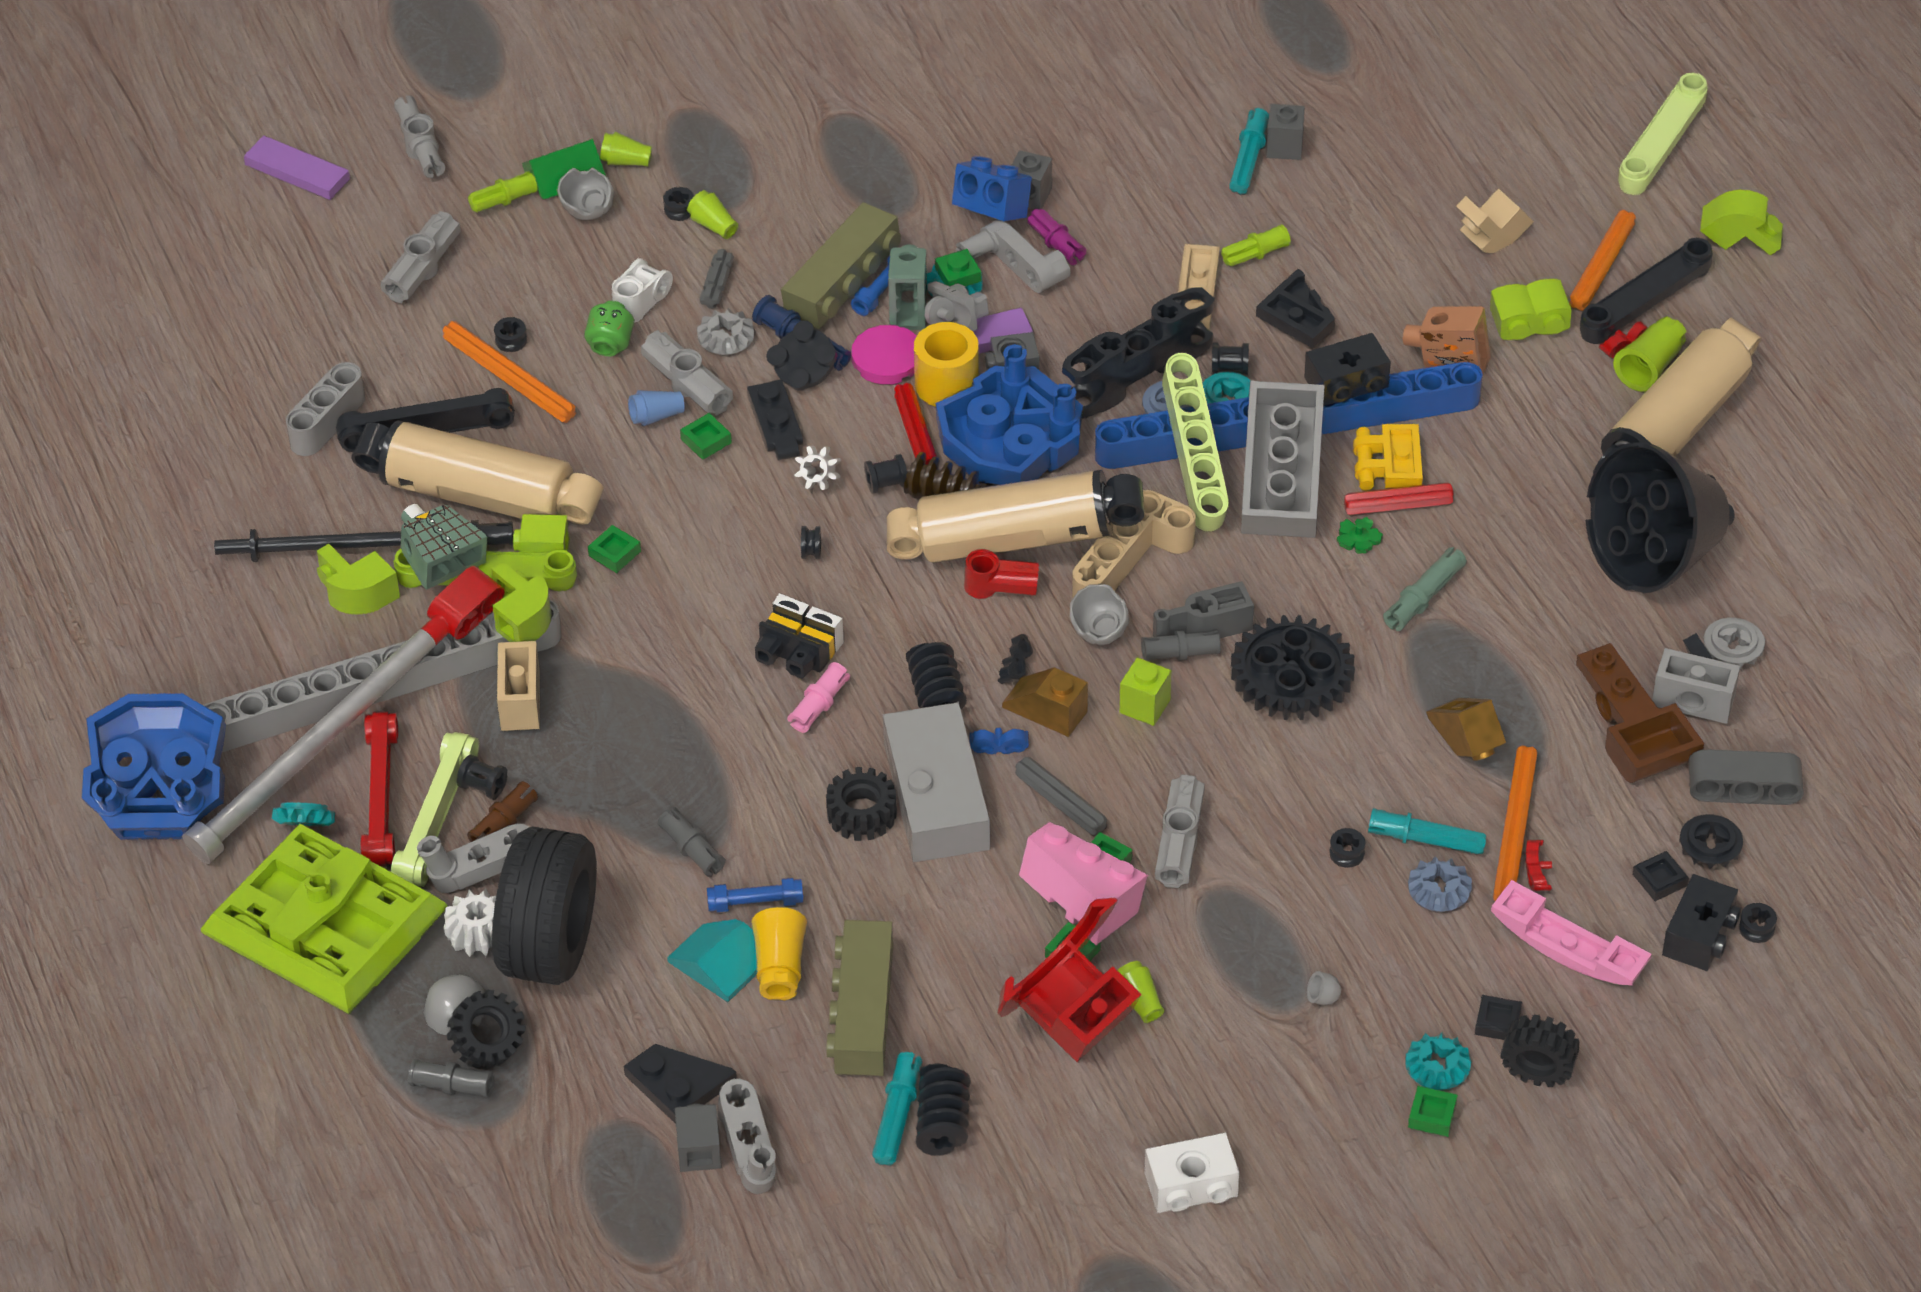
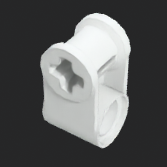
(641, 288)

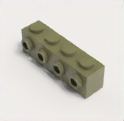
(841, 264)
(862, 997)

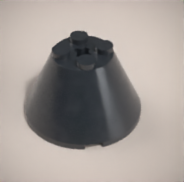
(1653, 516)

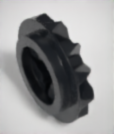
(1725, 835)

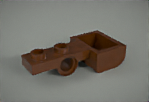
(1644, 737)

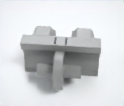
(955, 305)

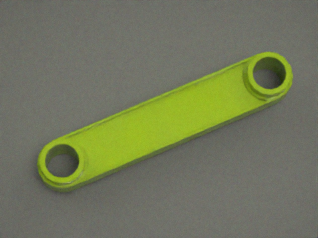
(555, 567)

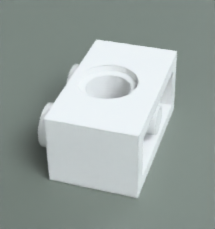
(1170, 1169)

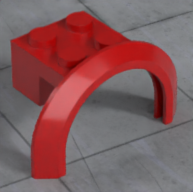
(1070, 994)

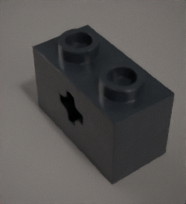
(1348, 368)
(1701, 922)

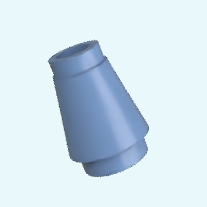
(653, 406)

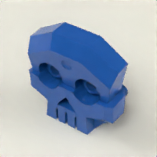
(1011, 422)
(155, 735)

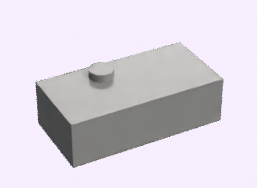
(1282, 459)
(936, 782)

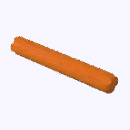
(1602, 260)

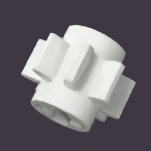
(808, 471)

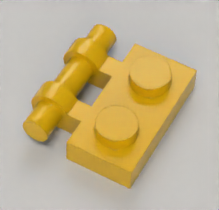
(1401, 456)

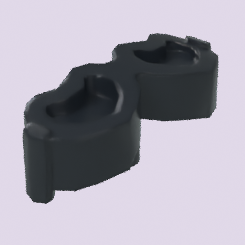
(1014, 665)

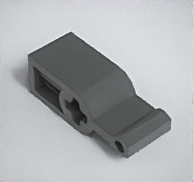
(1219, 608)

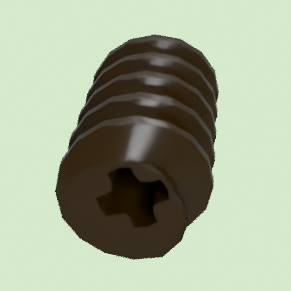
(930, 480)

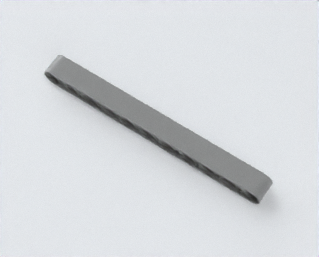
(313, 694)

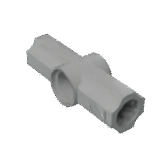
(420, 257)
(687, 372)
(1179, 831)

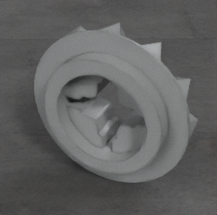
(718, 340)
(1725, 631)

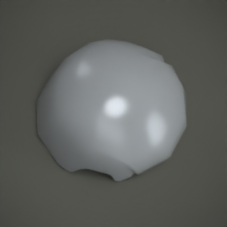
(585, 193)
(1099, 614)
(445, 997)

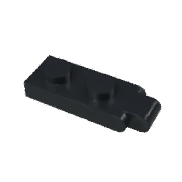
(775, 418)

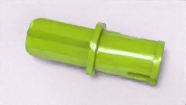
(503, 192)
(1256, 245)

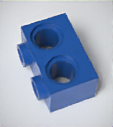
(991, 189)

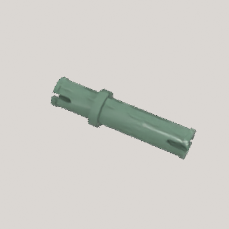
(1415, 597)

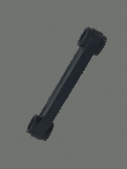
(1646, 290)
(489, 409)

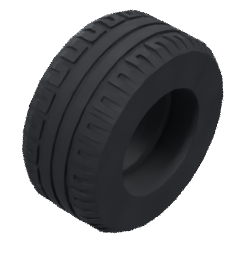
(544, 905)

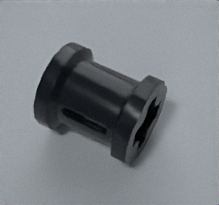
(1230, 358)
(885, 473)
(472, 768)

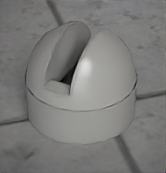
(1323, 988)

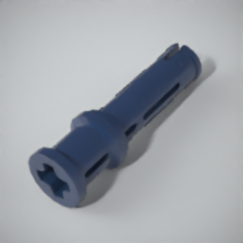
(783, 322)

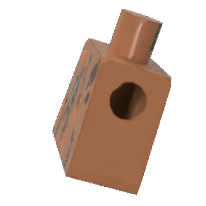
(1451, 336)

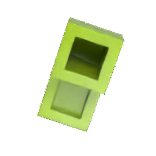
(1741, 215)
(359, 586)
(525, 608)

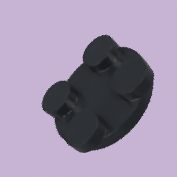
(803, 357)

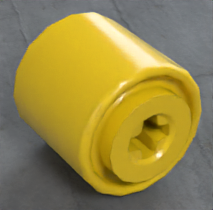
(944, 361)

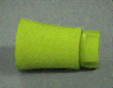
(1650, 354)

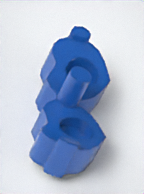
(1009, 742)

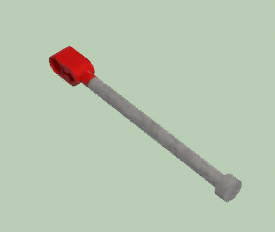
(451, 612)

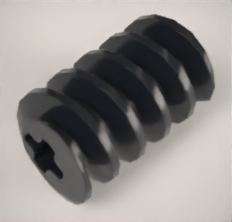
(935, 675)
(942, 1109)

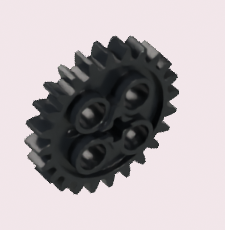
(1292, 667)

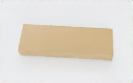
(1199, 270)

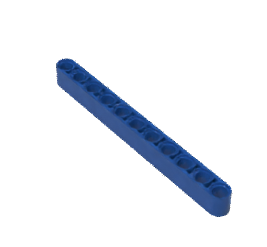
(1408, 397)

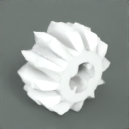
(470, 922)

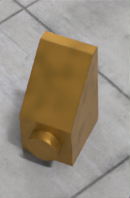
(1050, 699)
(1468, 726)

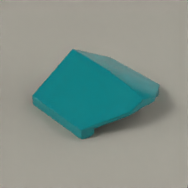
(719, 957)

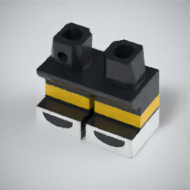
(799, 635)

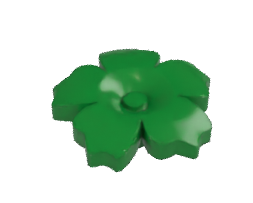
(1359, 535)

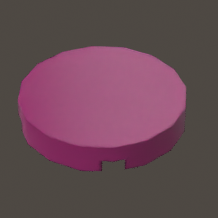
(884, 354)

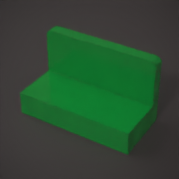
(553, 166)

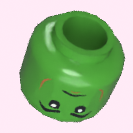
(609, 328)

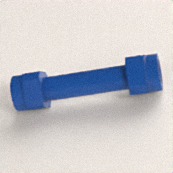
(865, 298)
(789, 892)

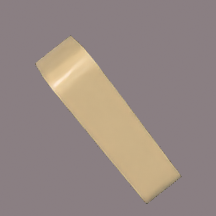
(1111, 558)

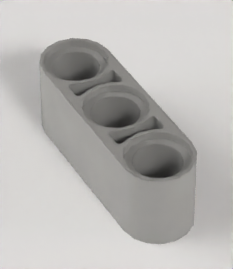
(316, 415)

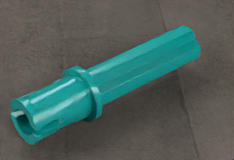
(1251, 141)
(1409, 828)
(900, 1093)

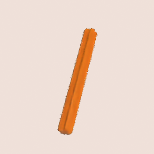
(509, 372)
(1515, 818)

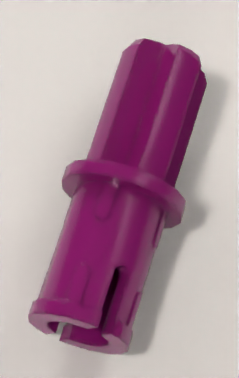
(1056, 236)

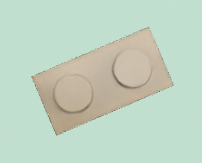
(518, 686)

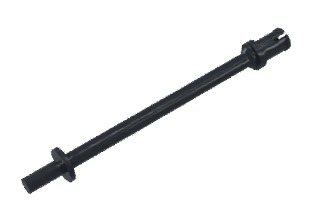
(496, 535)

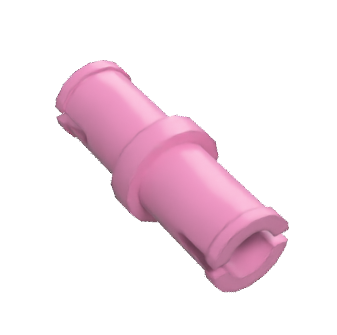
(818, 697)

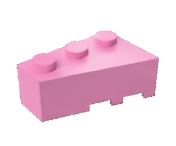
(1078, 873)

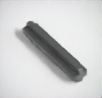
(1061, 796)

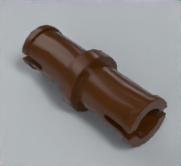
(505, 812)

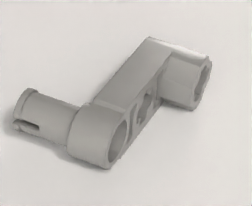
(1019, 255)
(461, 866)
(752, 1157)

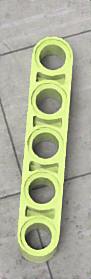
(1199, 426)

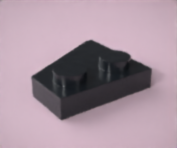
(1297, 311)
(676, 1078)

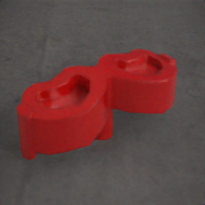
(1620, 340)
(1535, 878)

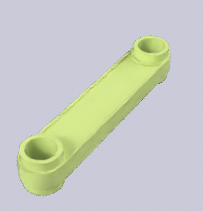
(1662, 133)
(453, 751)

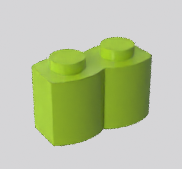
(1530, 309)

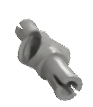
(419, 136)

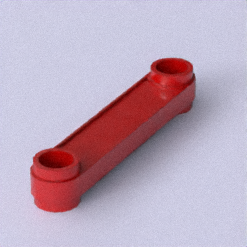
(380, 733)

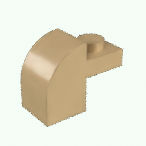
(1495, 223)

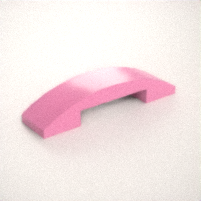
(1566, 942)

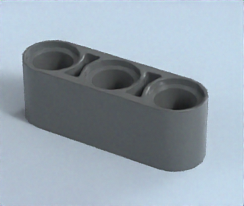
(1745, 777)

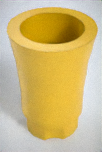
(779, 947)

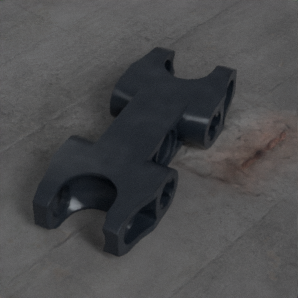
(1121, 360)

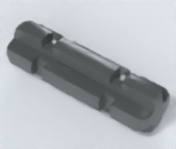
(716, 278)

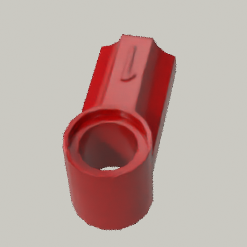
(989, 574)

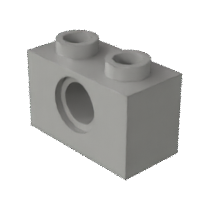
(1696, 685)

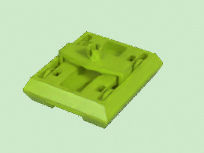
(324, 918)

